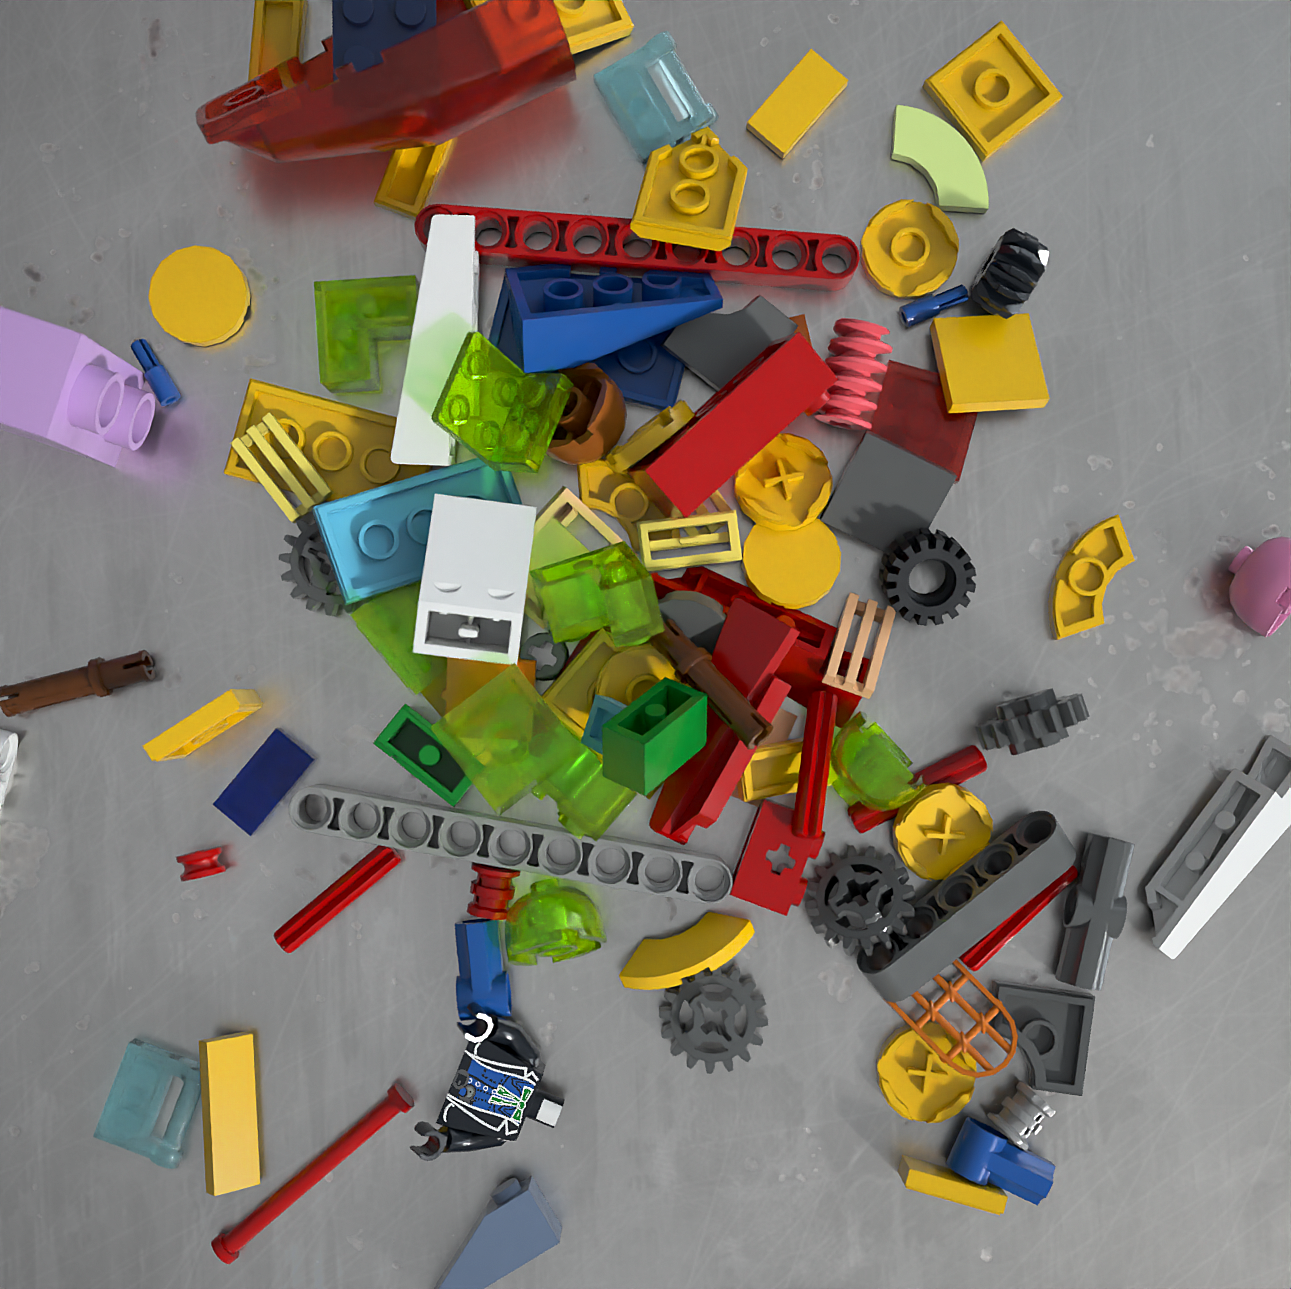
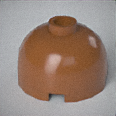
(590, 419)

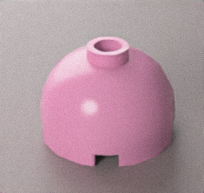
(1262, 585)

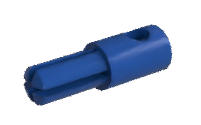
(932, 305)
(155, 374)

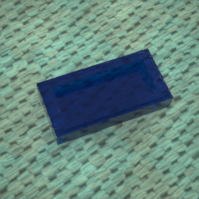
(265, 781)

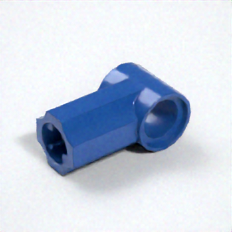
(481, 969)
(988, 1156)

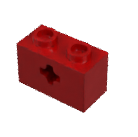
(753, 874)

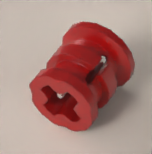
(491, 891)

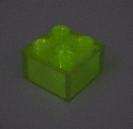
(506, 739)

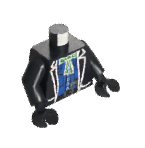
(490, 1090)

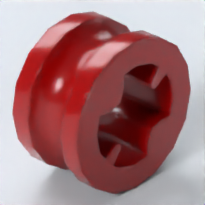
(201, 863)

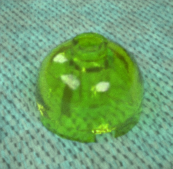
(872, 767)
(553, 924)

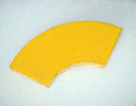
(619, 499)
(1083, 577)
(667, 960)

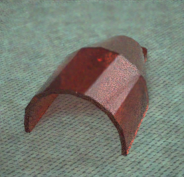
(420, 96)

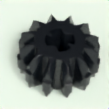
(1010, 273)

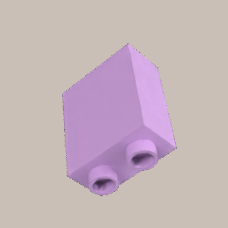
(69, 390)

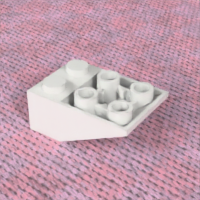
(474, 579)

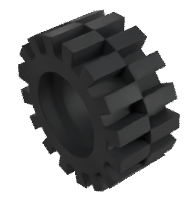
(942, 600)

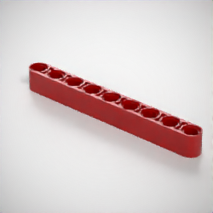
(616, 232)

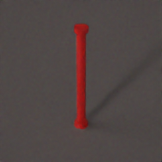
(228, 1245)

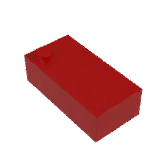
(734, 425)

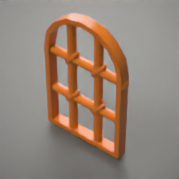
(982, 1023)

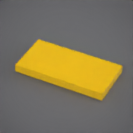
(340, 440)

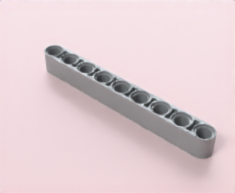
(486, 849)

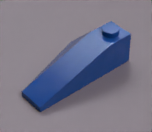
(581, 317)

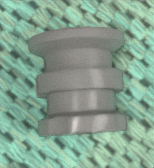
(1021, 1115)

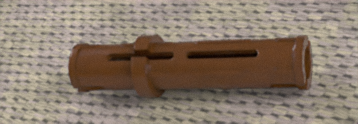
(695, 667)
(96, 678)

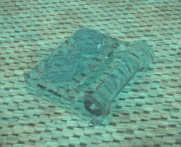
(640, 105)
(138, 1098)

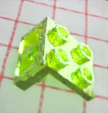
(499, 408)
(390, 628)

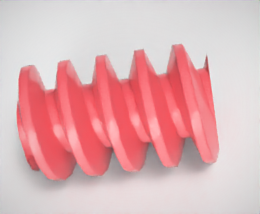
(853, 365)

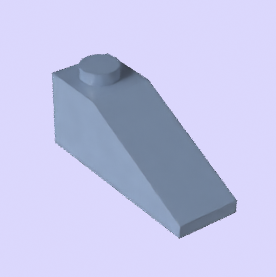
(506, 1235)

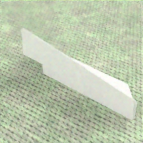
(442, 319)
(1221, 847)

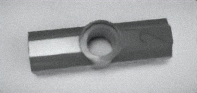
(1094, 912)

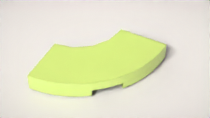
(942, 157)

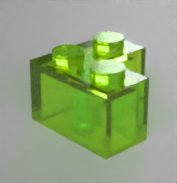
(352, 320)
(598, 591)
(585, 797)

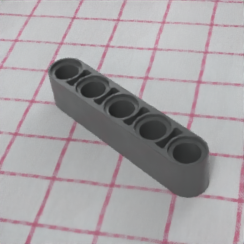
(970, 905)

